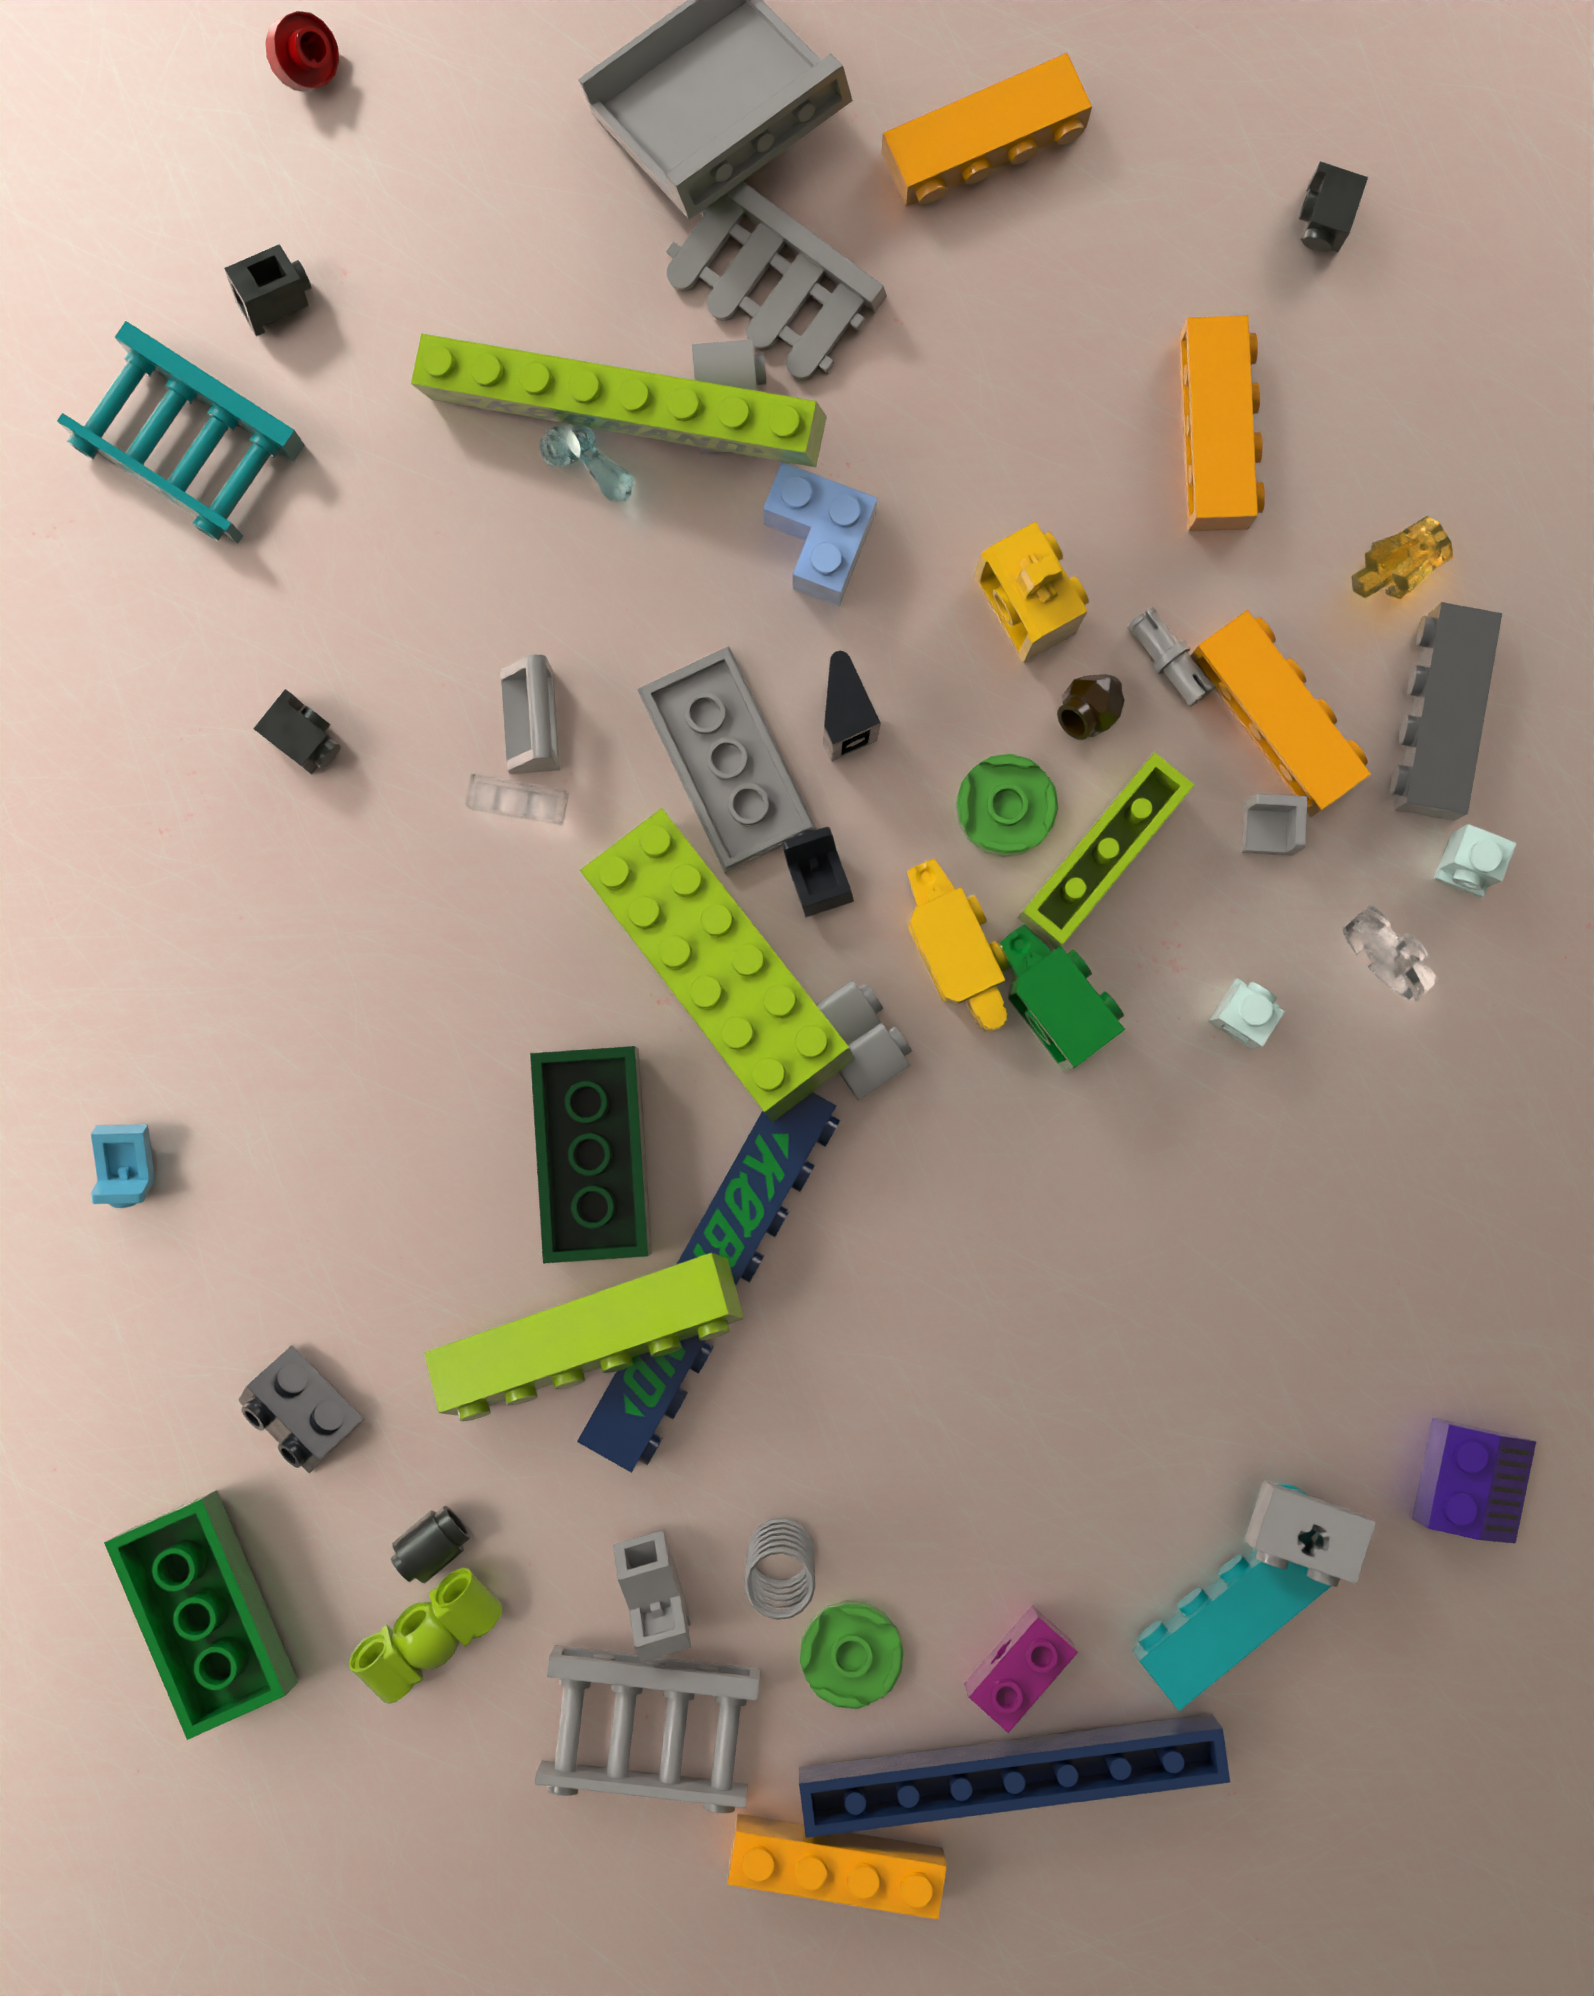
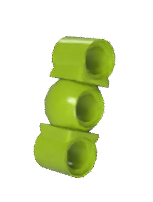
(425, 1635)

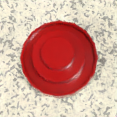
(302, 51)

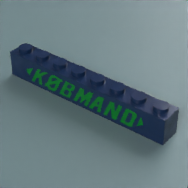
(732, 1228)

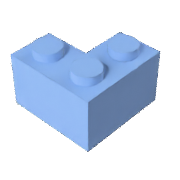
(831, 522)

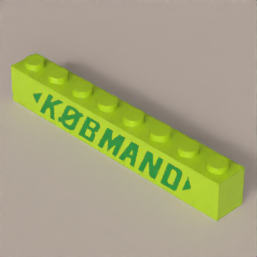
(620, 400)

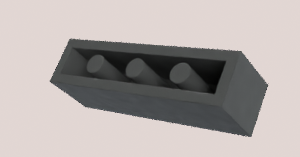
(1446, 711)

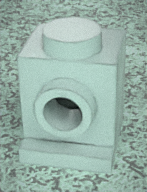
(1474, 860)
(1247, 1013)

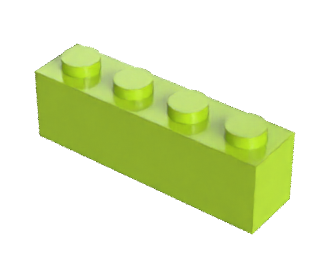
(1105, 851)

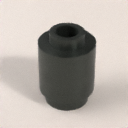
(429, 1545)

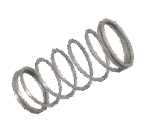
(761, 1546)

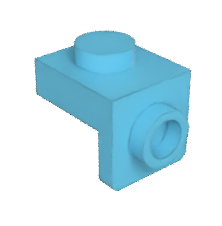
(122, 1164)

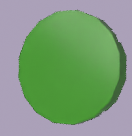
(1006, 805)
(851, 1654)

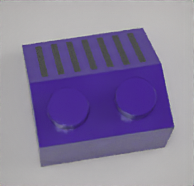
(1473, 1482)

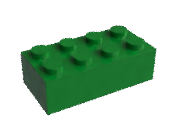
(201, 1614)

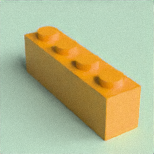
(986, 131)
(1219, 423)
(1280, 712)
(837, 1867)

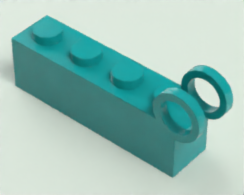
(1224, 1622)

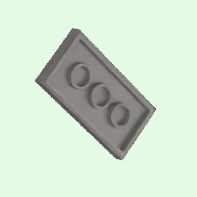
(726, 759)

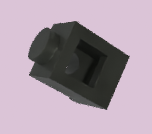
(1330, 207)
(268, 287)
(298, 734)

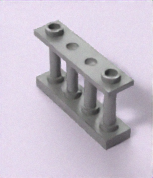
(628, 1677)

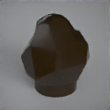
(1091, 705)

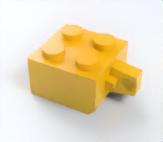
(1031, 590)

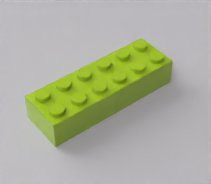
(718, 965)

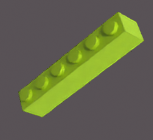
(585, 1336)

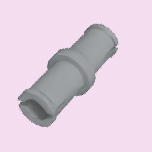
(1171, 657)

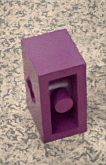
(1020, 1669)

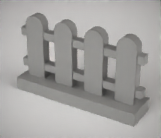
(798, 282)

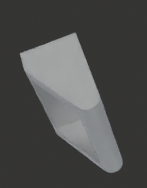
(530, 716)

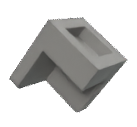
(1274, 824)

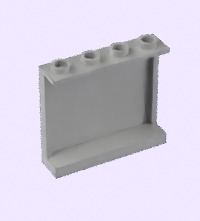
(713, 96)

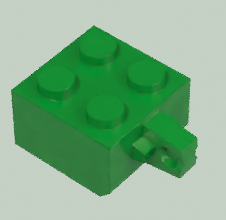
(1059, 999)

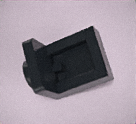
(817, 871)

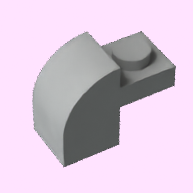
(653, 1596)

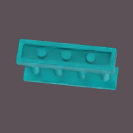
(184, 385)

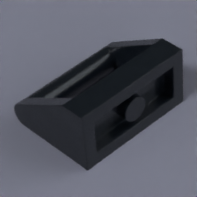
(849, 712)

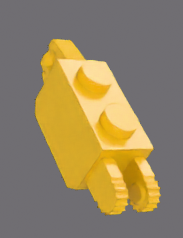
(954, 945)

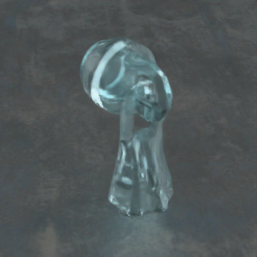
(563, 448)

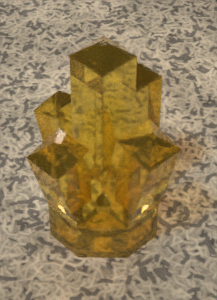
(1403, 560)

